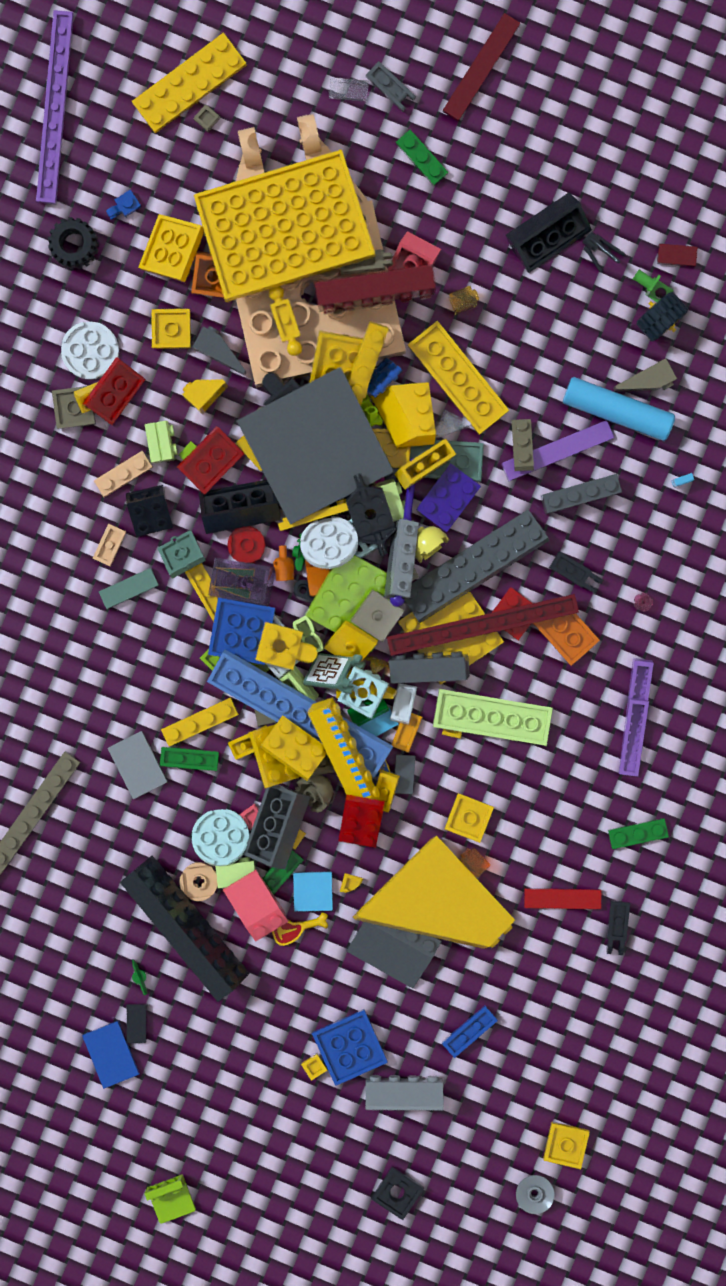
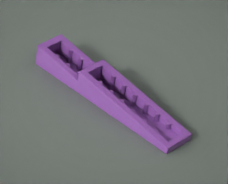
(562, 449)
(636, 716)

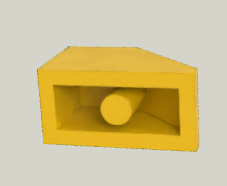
(242, 746)

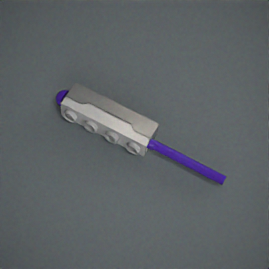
(402, 555)

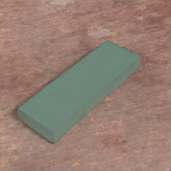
(128, 588)

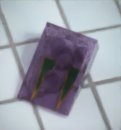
(242, 581)

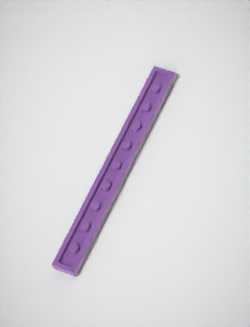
(54, 107)

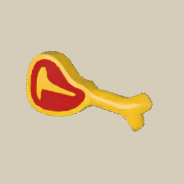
(293, 930)

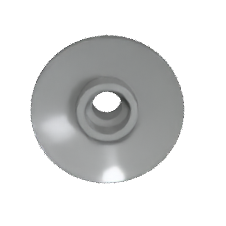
(538, 1203)

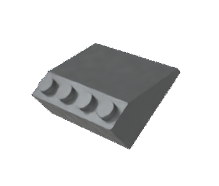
(394, 951)

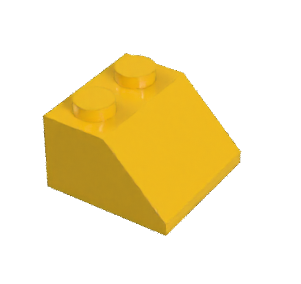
(204, 393)

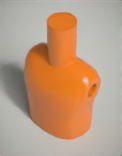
(283, 565)

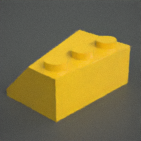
(407, 414)

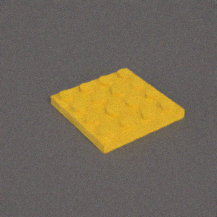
(461, 609)

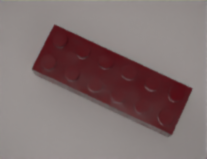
(375, 288)

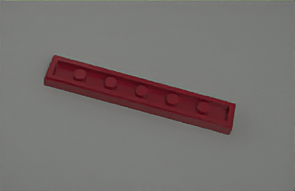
(481, 67)

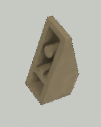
(652, 378)

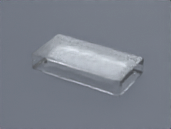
(348, 89)

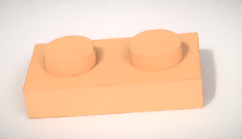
(109, 545)

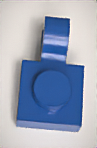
(125, 203)

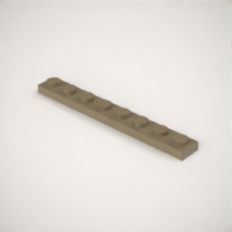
(36, 808)

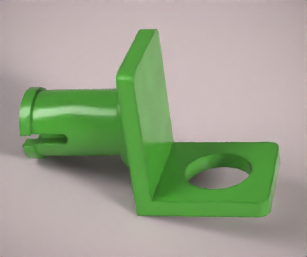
(651, 284)

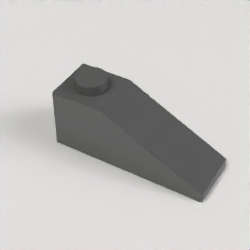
(213, 346)

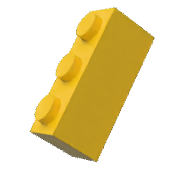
(425, 464)

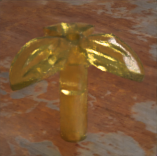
(376, 664)

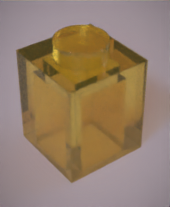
(463, 299)

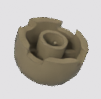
(319, 790)

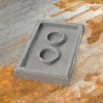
(137, 764)

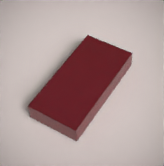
(677, 255)

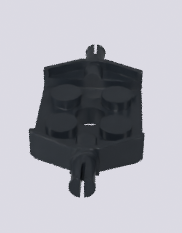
(374, 529)

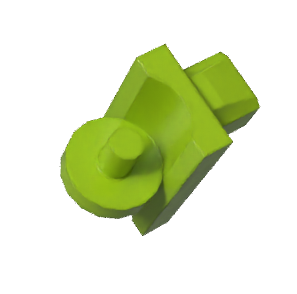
(371, 412)

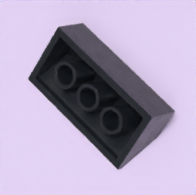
(549, 232)
(238, 506)

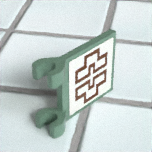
(331, 671)

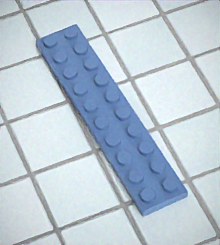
(278, 699)

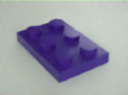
(448, 498)

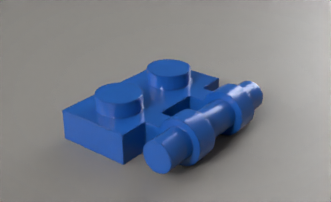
(383, 376)

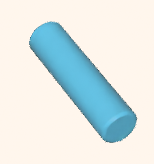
(619, 409)

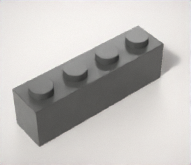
(581, 494)
(429, 668)

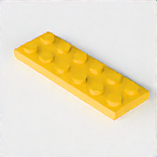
(189, 83)
(458, 377)

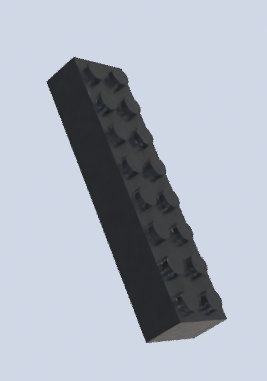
(185, 928)

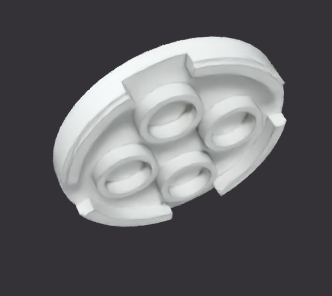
(89, 349)
(329, 542)

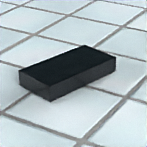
(136, 1023)

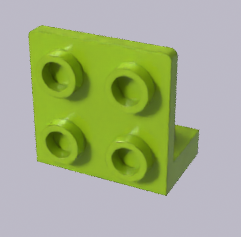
(170, 1199)

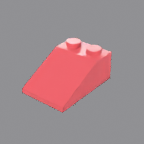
(256, 905)

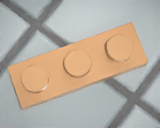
(123, 474)

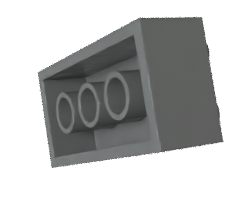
(276, 826)

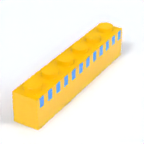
(342, 749)

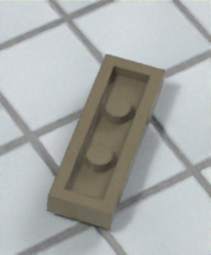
(522, 445)

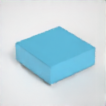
(682, 480)

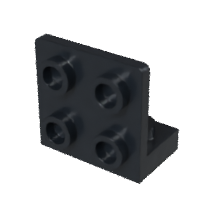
(148, 510)

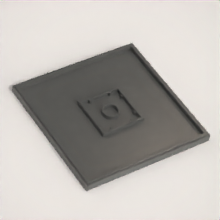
(315, 445)

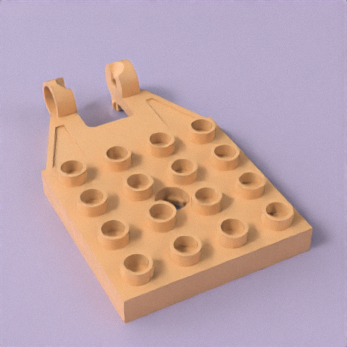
(259, 327)

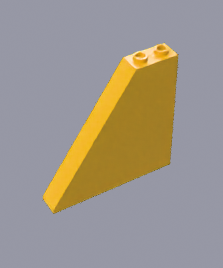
(438, 900)

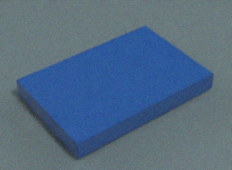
(110, 1054)

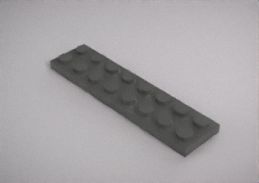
(475, 565)

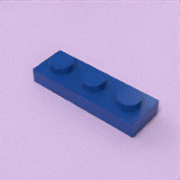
(469, 1031)

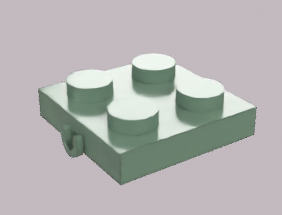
(181, 554)

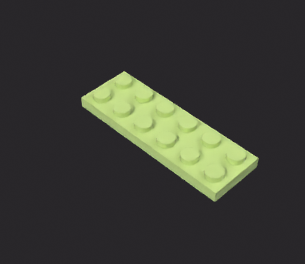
(492, 717)

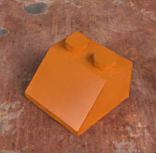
(205, 276)

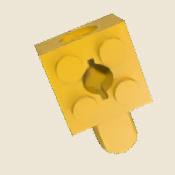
(284, 646)

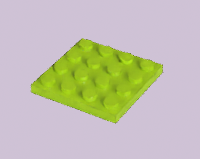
(345, 592)

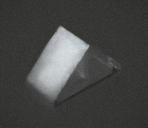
(450, 424)

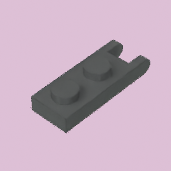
(389, 85)

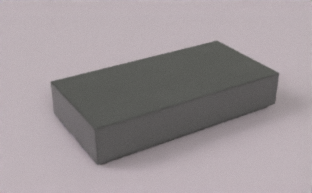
(405, 769)

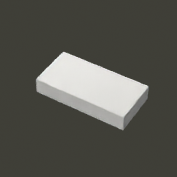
(403, 703)

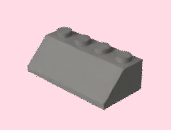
(404, 1093)

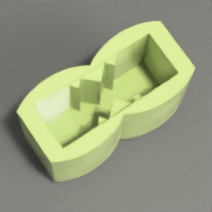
(309, 636)

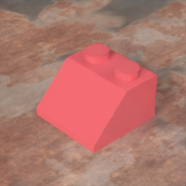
(413, 253)

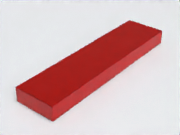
(562, 898)

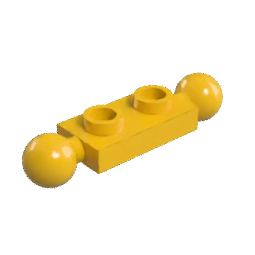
(285, 320)

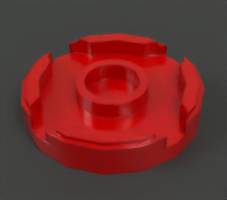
(246, 544)

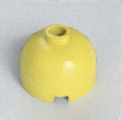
(429, 542)

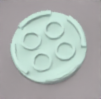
(220, 837)

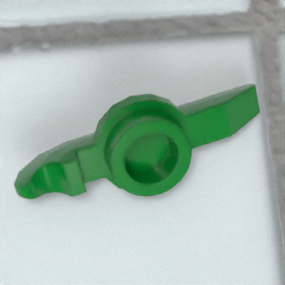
(298, 554)
(139, 977)

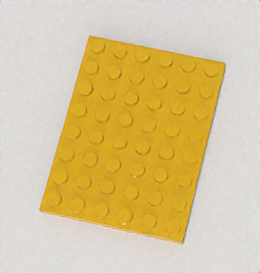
(284, 225)

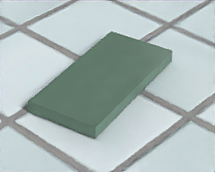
(467, 458)

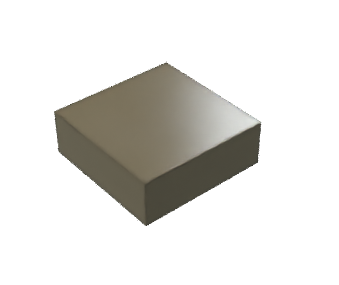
(206, 118)

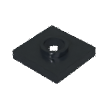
(402, 1205)

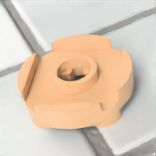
(190, 874)

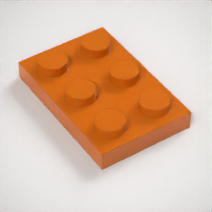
(568, 636)

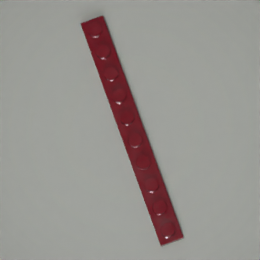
(482, 624)

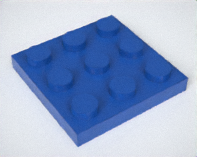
(239, 628)
(349, 1047)

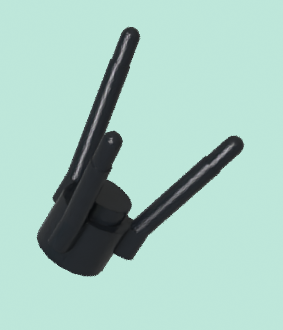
(594, 242)

